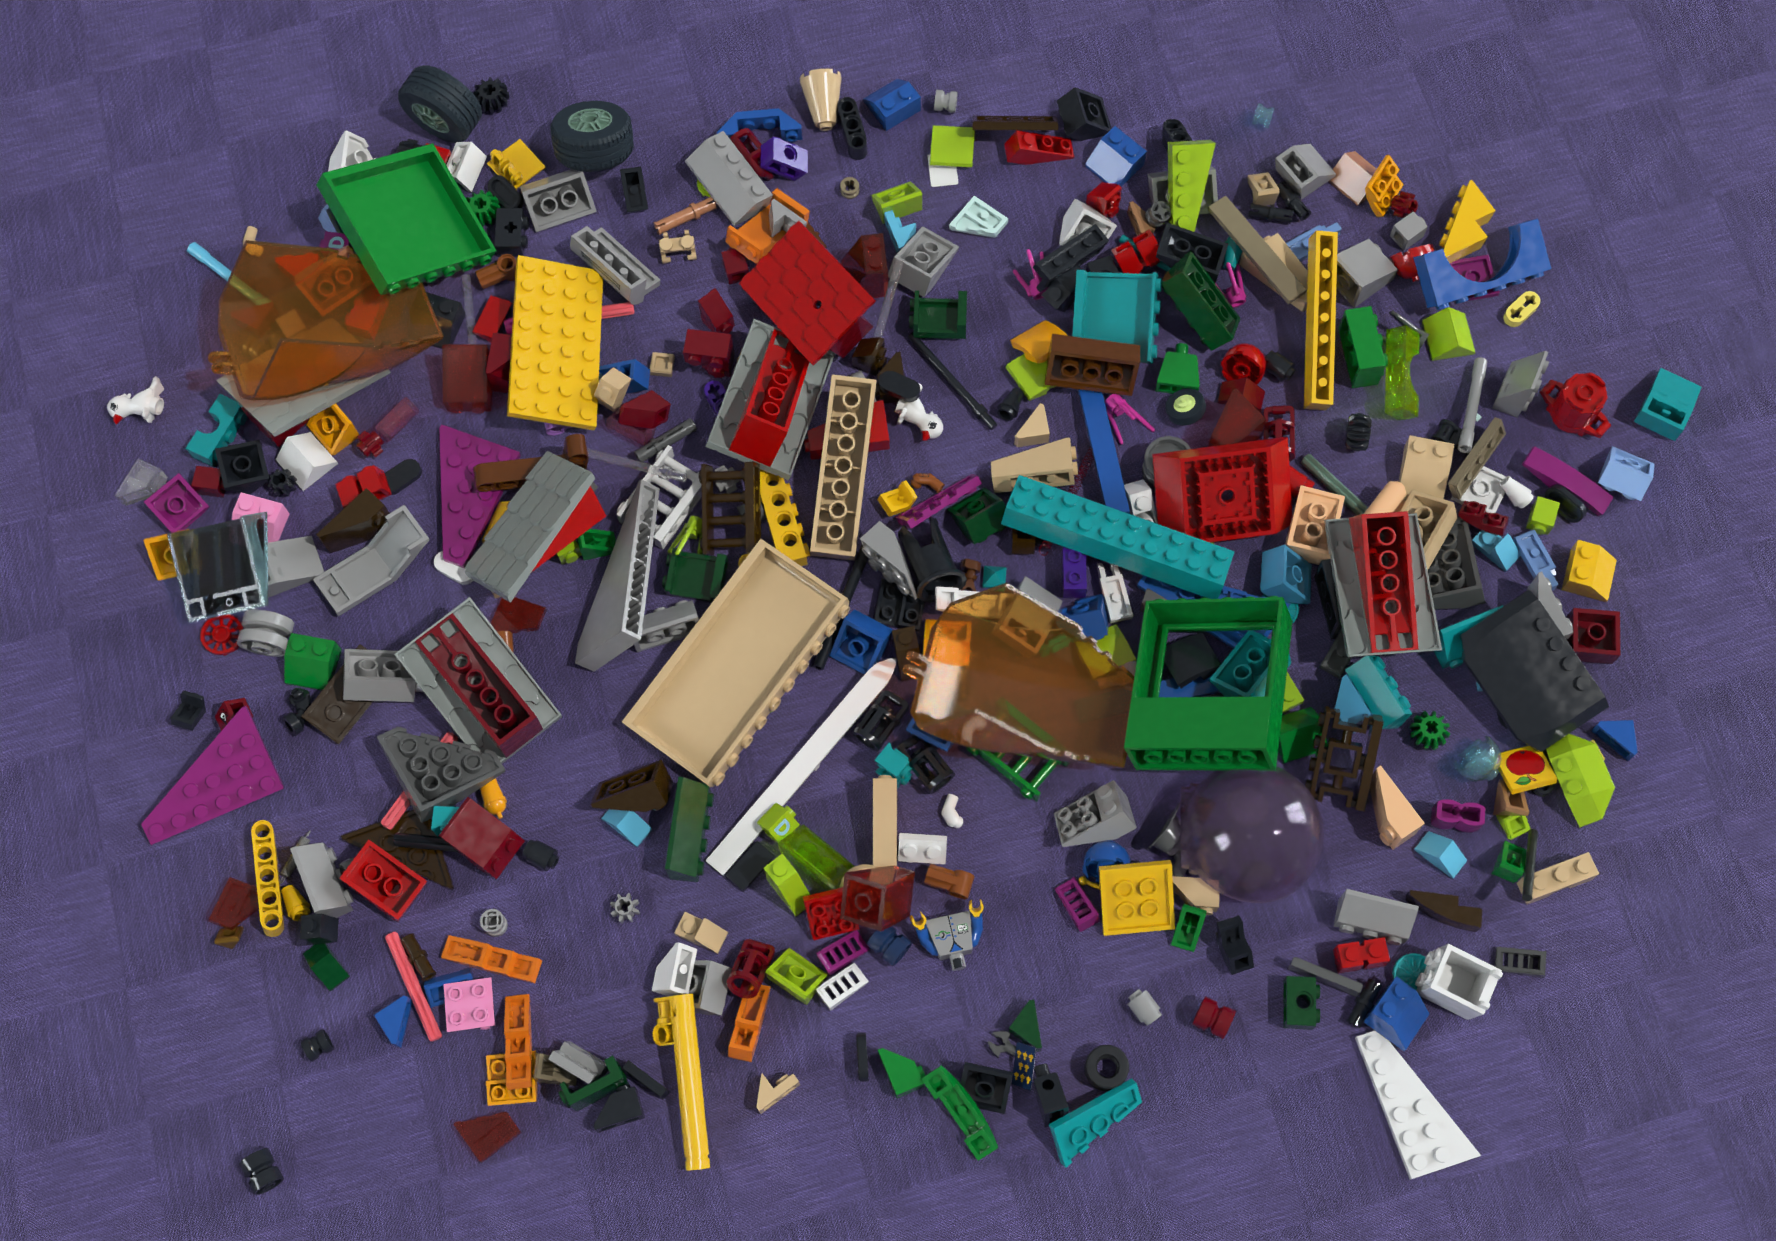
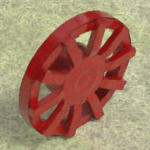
(221, 634)

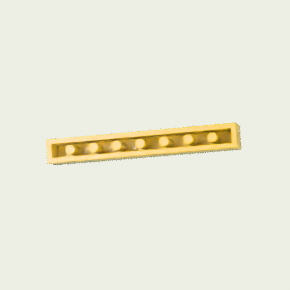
(1320, 320)

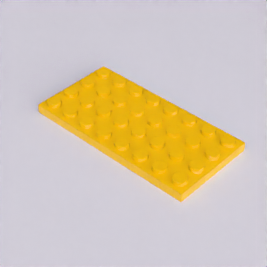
(555, 343)

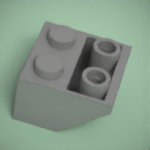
(1303, 169)

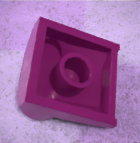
(177, 504)

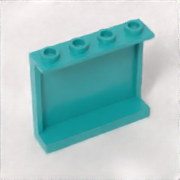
(1118, 309)

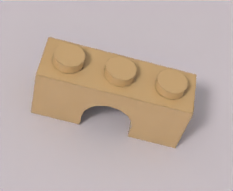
(1560, 876)

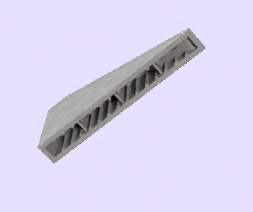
(620, 601)

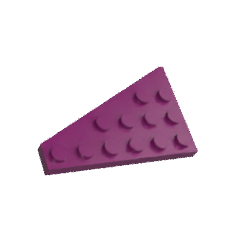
(463, 507)
(223, 778)

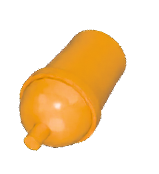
(493, 798)

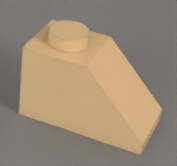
(612, 389)
(1196, 893)

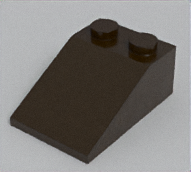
(355, 523)
(635, 790)

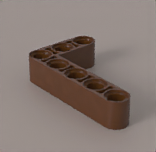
(512, 473)

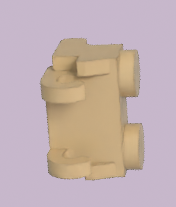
(683, 243)

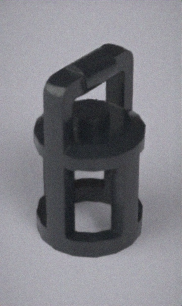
(887, 718)
(919, 762)

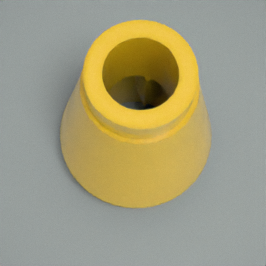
(295, 903)

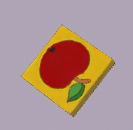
(1525, 770)

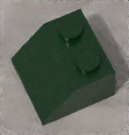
(979, 515)

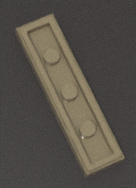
(1477, 458)

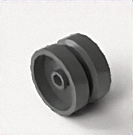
(1160, 445)

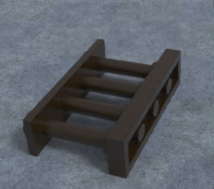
(749, 497)

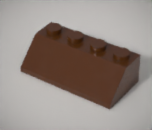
(1092, 364)

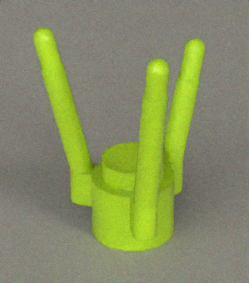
(692, 530)

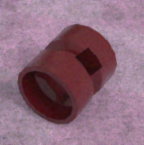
(1213, 1017)

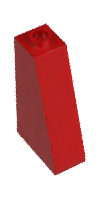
(878, 437)

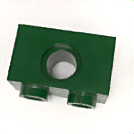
(1293, 1015)

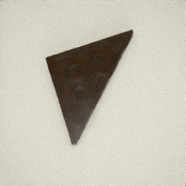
(424, 862)

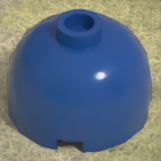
(1103, 854)

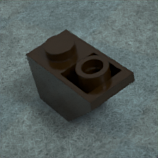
(870, 355)

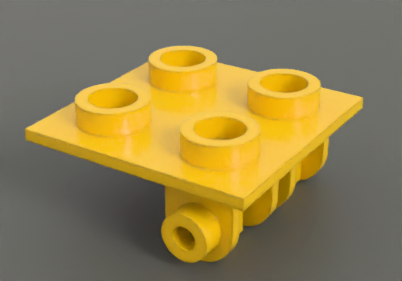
(515, 163)

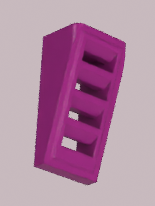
(1086, 920)
(822, 954)

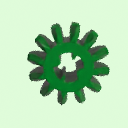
(484, 206)
(1432, 739)

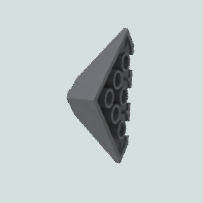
(1458, 581)
(437, 771)

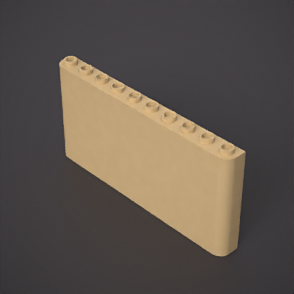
(737, 663)

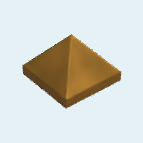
(228, 938)

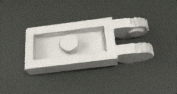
(1114, 594)

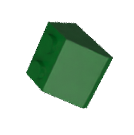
(310, 661)

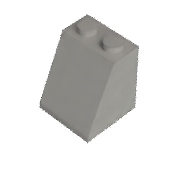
(1363, 271)

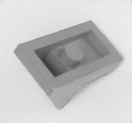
(782, 218)

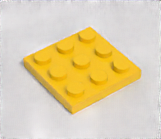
(1137, 897)

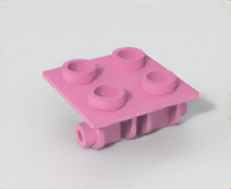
(469, 1005)

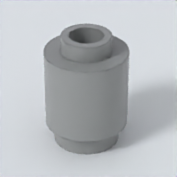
(1144, 1007)

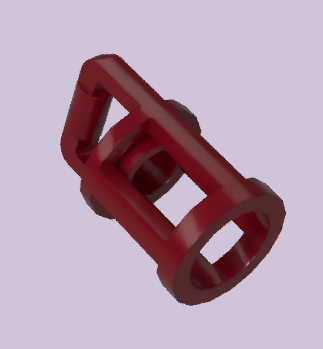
(749, 152)
(1281, 427)
(752, 963)

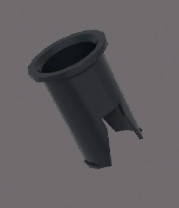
(931, 563)

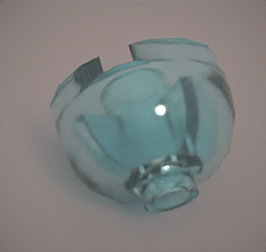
(1479, 760)

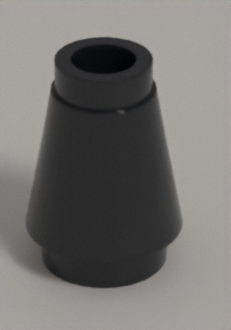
(1010, 405)

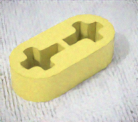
(1525, 312)

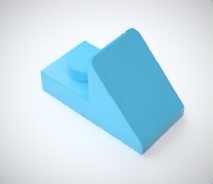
(898, 234)
(1498, 549)

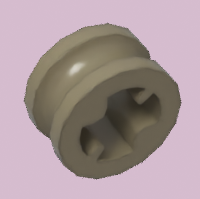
(849, 194)

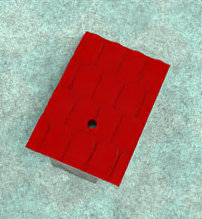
(810, 295)

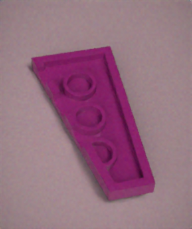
(938, 501)

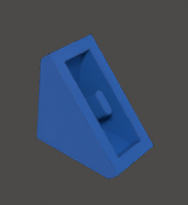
(1619, 736)
(394, 1019)

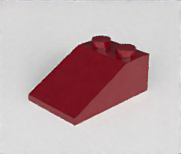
(481, 838)

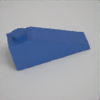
(632, 368)

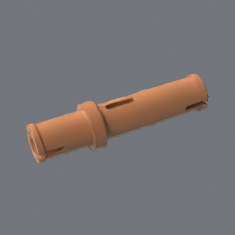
(694, 211)

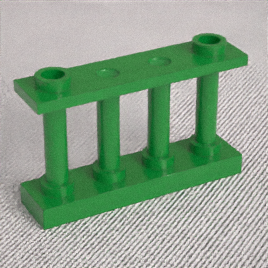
(1028, 790)

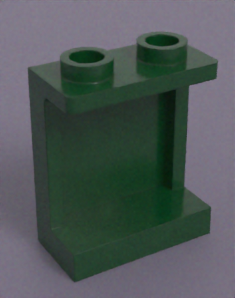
(938, 317)
(695, 575)
(595, 1090)

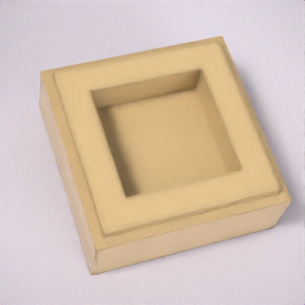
(662, 364)

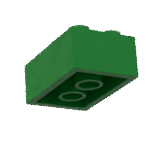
(1362, 347)

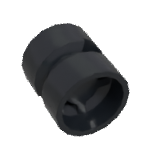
(261, 1171)

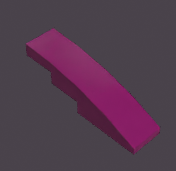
(1554, 471)

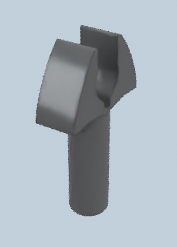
(1009, 1048)

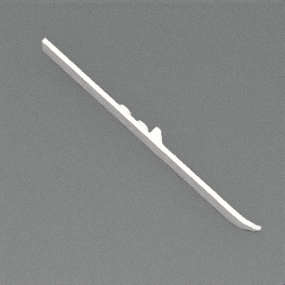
(803, 764)

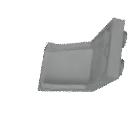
(375, 564)

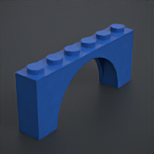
(1525, 258)

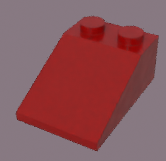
(383, 880)

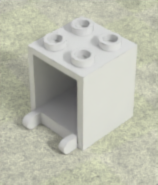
(1458, 981)

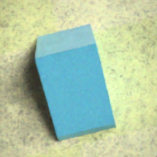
(628, 825)
(1441, 853)

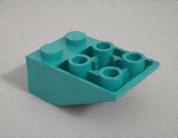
(1668, 404)

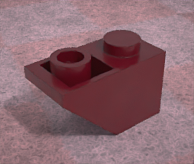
(645, 411)

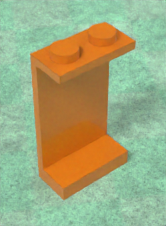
(754, 237)

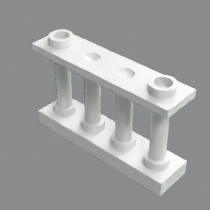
(674, 515)

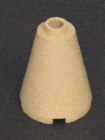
(822, 96)

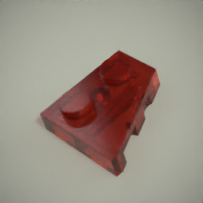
(518, 616)
(235, 904)
(488, 1133)

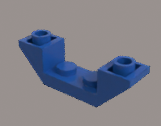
(768, 119)

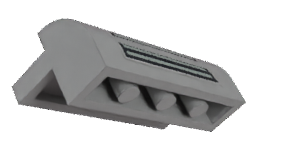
(614, 264)

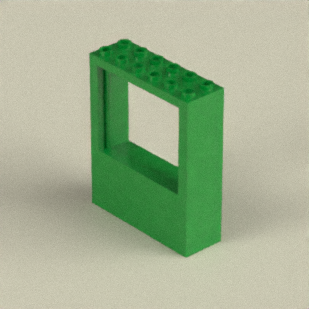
(1207, 730)

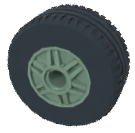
(440, 104)
(592, 136)

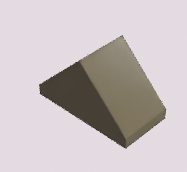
(551, 1073)

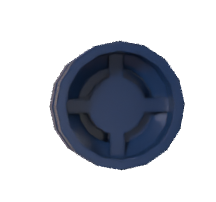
(890, 944)

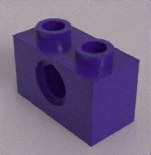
(784, 158)
(1074, 574)

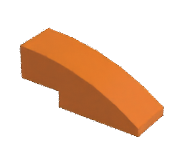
(748, 1025)

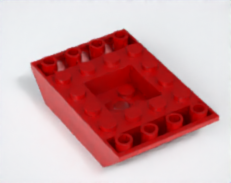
(1192, 485)

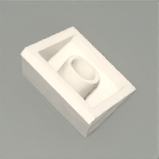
(305, 459)

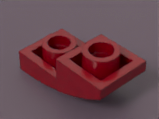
(1476, 515)

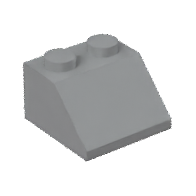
(709, 987)

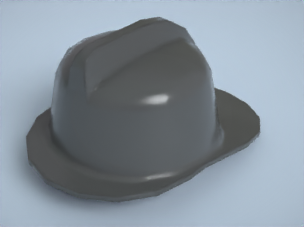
(1170, 836)

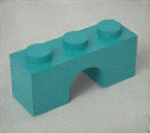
(230, 418)

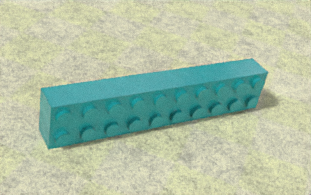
(1117, 537)

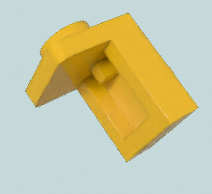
(898, 499)

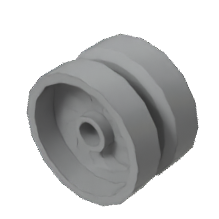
(265, 632)

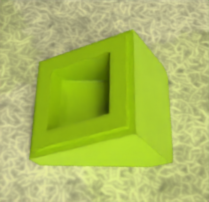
(1513, 825)

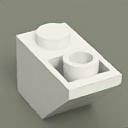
(1140, 500)

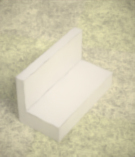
(466, 164)

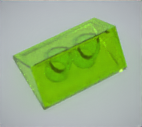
(815, 857)

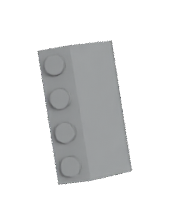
(729, 178)

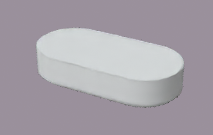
(452, 571)

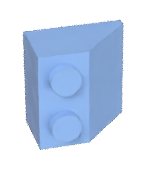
(1626, 474)

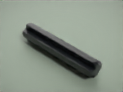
(422, 842)

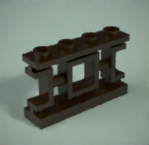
(1363, 762)

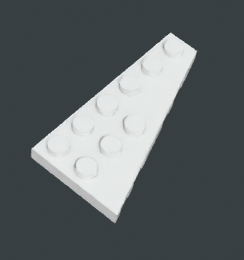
(1419, 1124)

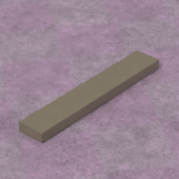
(1257, 250)

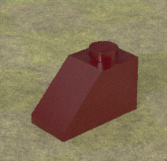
(716, 313)

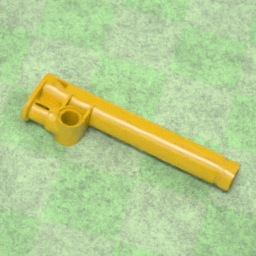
(678, 1028)

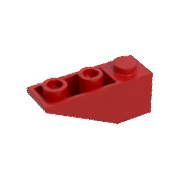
(1037, 148)

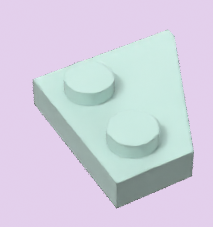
(979, 219)

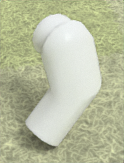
(949, 813)

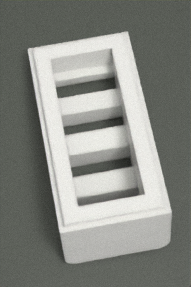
(821, 990)

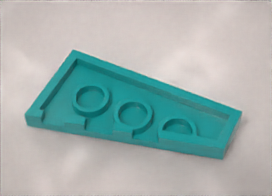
(1083, 1125)

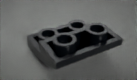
(897, 609)
(1191, 659)

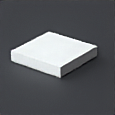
(1485, 490)

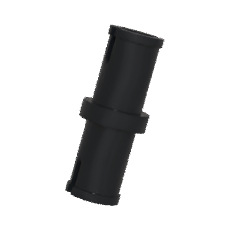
(1293, 201)
(1270, 213)
(1364, 1003)

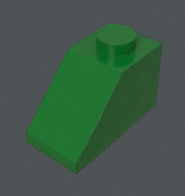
(902, 1072)

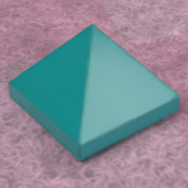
(994, 576)

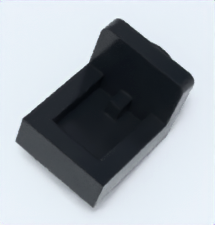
(189, 711)

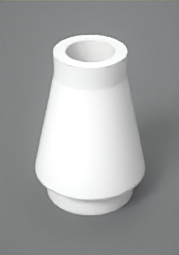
(1517, 493)

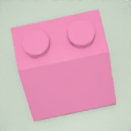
(276, 513)

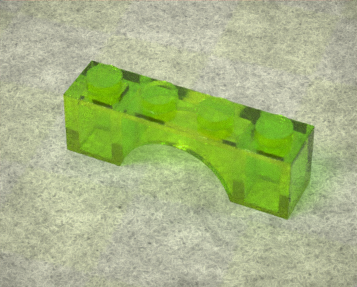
(1400, 396)

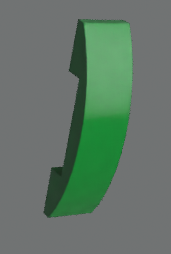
(963, 1109)

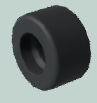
(1106, 1052)

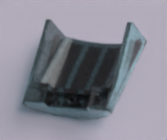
(222, 566)

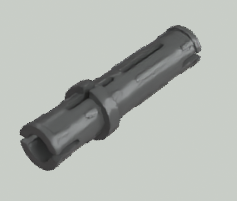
(664, 440)

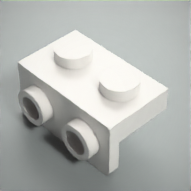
(922, 848)

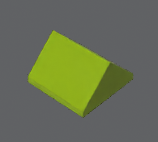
(901, 199)
(1448, 334)
(796, 975)

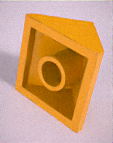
(333, 429)
(160, 556)

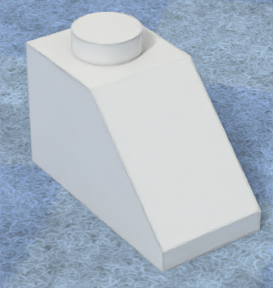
(675, 971)

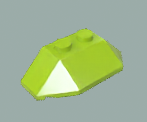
(1582, 777)

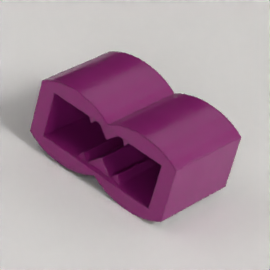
(1463, 817)

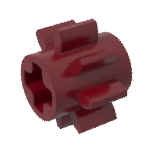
(1404, 204)
(370, 444)

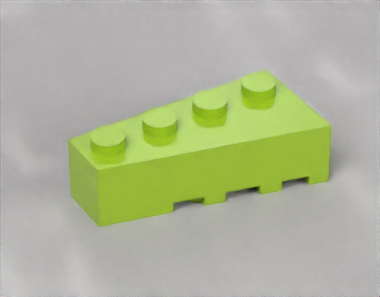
(1187, 179)

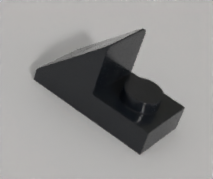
(634, 189)

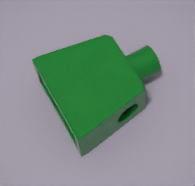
(1178, 371)

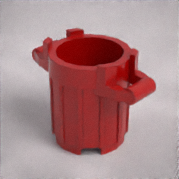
(1578, 404)

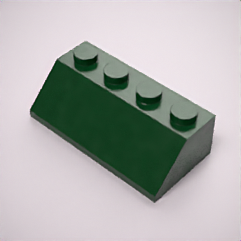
(1201, 302)
(688, 830)

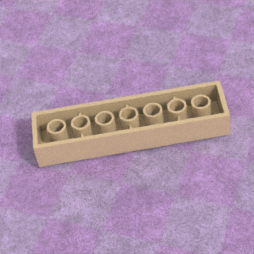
(843, 467)

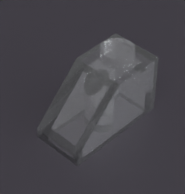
(140, 483)

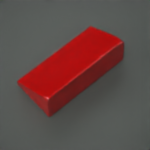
(491, 317)

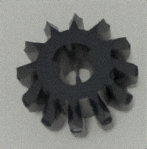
(491, 95)
(1358, 432)

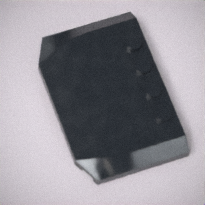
(1531, 673)

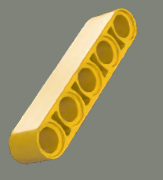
(263, 868)

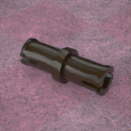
(418, 957)

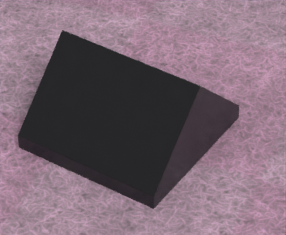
(242, 466)
(987, 1086)

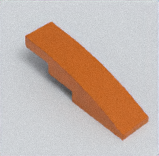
(491, 959)
(518, 1042)

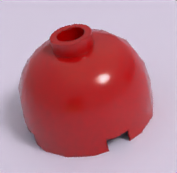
(1406, 264)
(1244, 361)

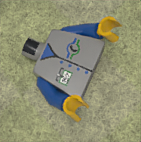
(951, 935)

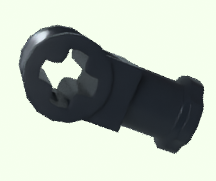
(1452, 433)

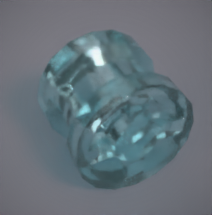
(1263, 115)

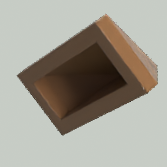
(1138, 220)
(1509, 804)

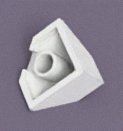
(349, 151)
(1082, 217)

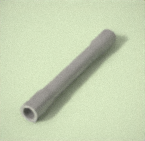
(1467, 433)

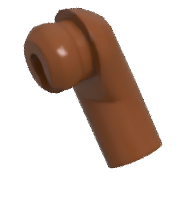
(928, 479)

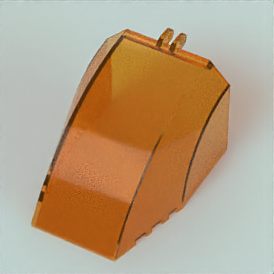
(313, 322)
(1020, 682)

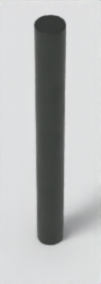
(1530, 865)

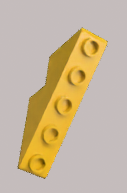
(1464, 228)

